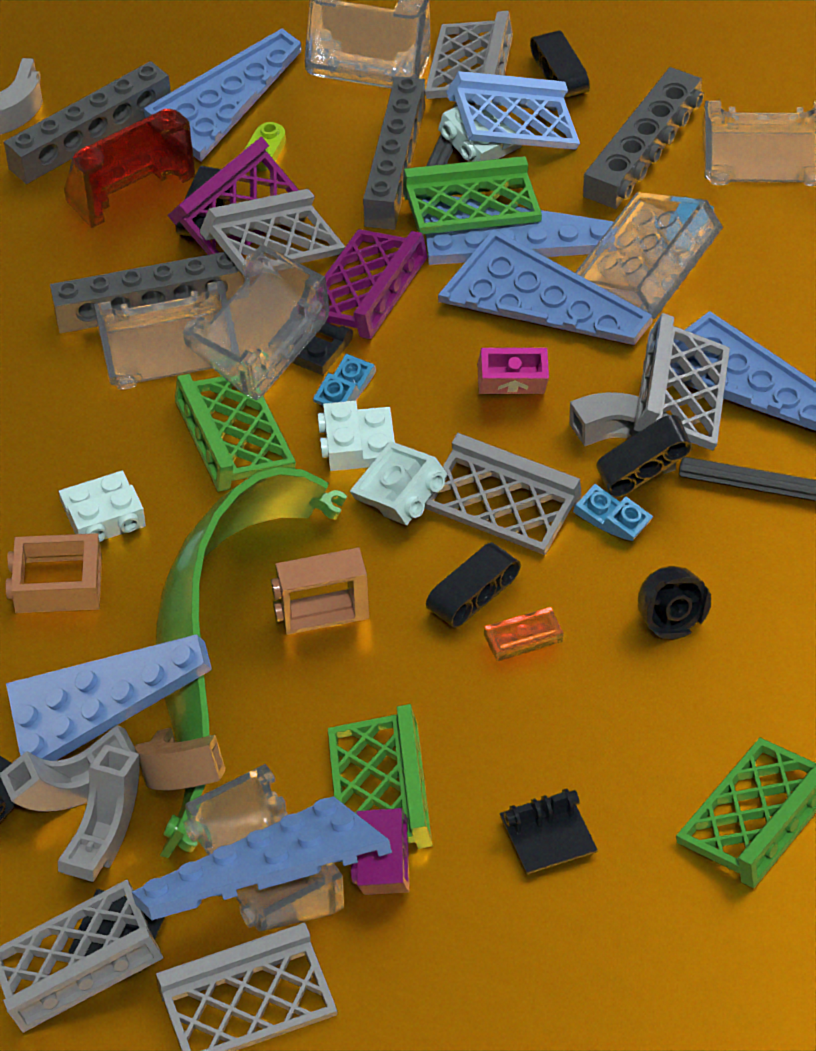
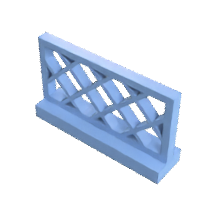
(515, 95)

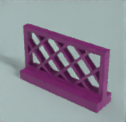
(226, 179)
(386, 285)

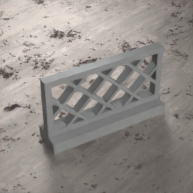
(492, 58)
(265, 215)
(658, 371)
(520, 474)
(240, 962)
(83, 975)

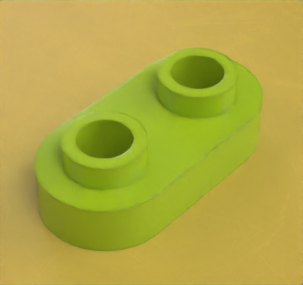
(275, 137)

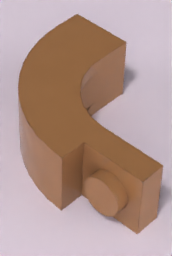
(179, 764)

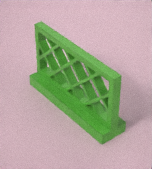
(470, 179)
(208, 432)
(408, 769)
(780, 829)

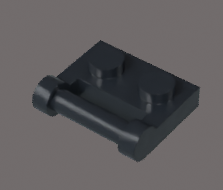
(321, 354)

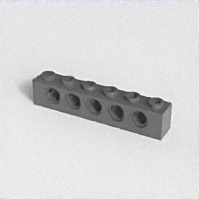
(85, 122)
(643, 138)
(394, 152)
(140, 287)

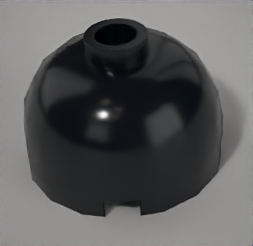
(673, 602)

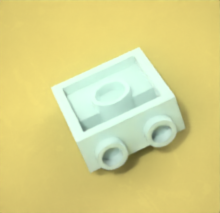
(453, 130)
(353, 434)
(400, 482)
(103, 506)

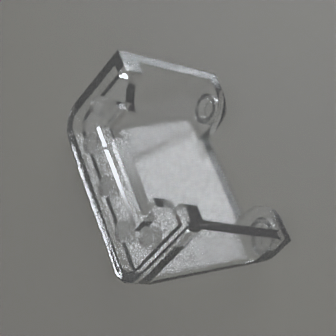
(367, 41)
(758, 146)
(262, 322)
(149, 339)
(247, 806)

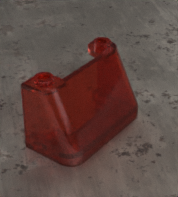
(150, 146)

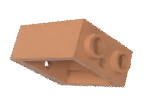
(56, 595)
(321, 609)

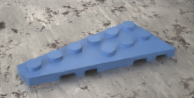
(227, 91)
(552, 237)
(526, 286)
(754, 374)
(80, 702)
(266, 857)

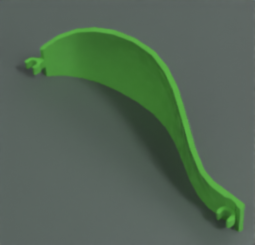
(258, 499)

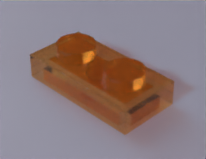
(523, 634)

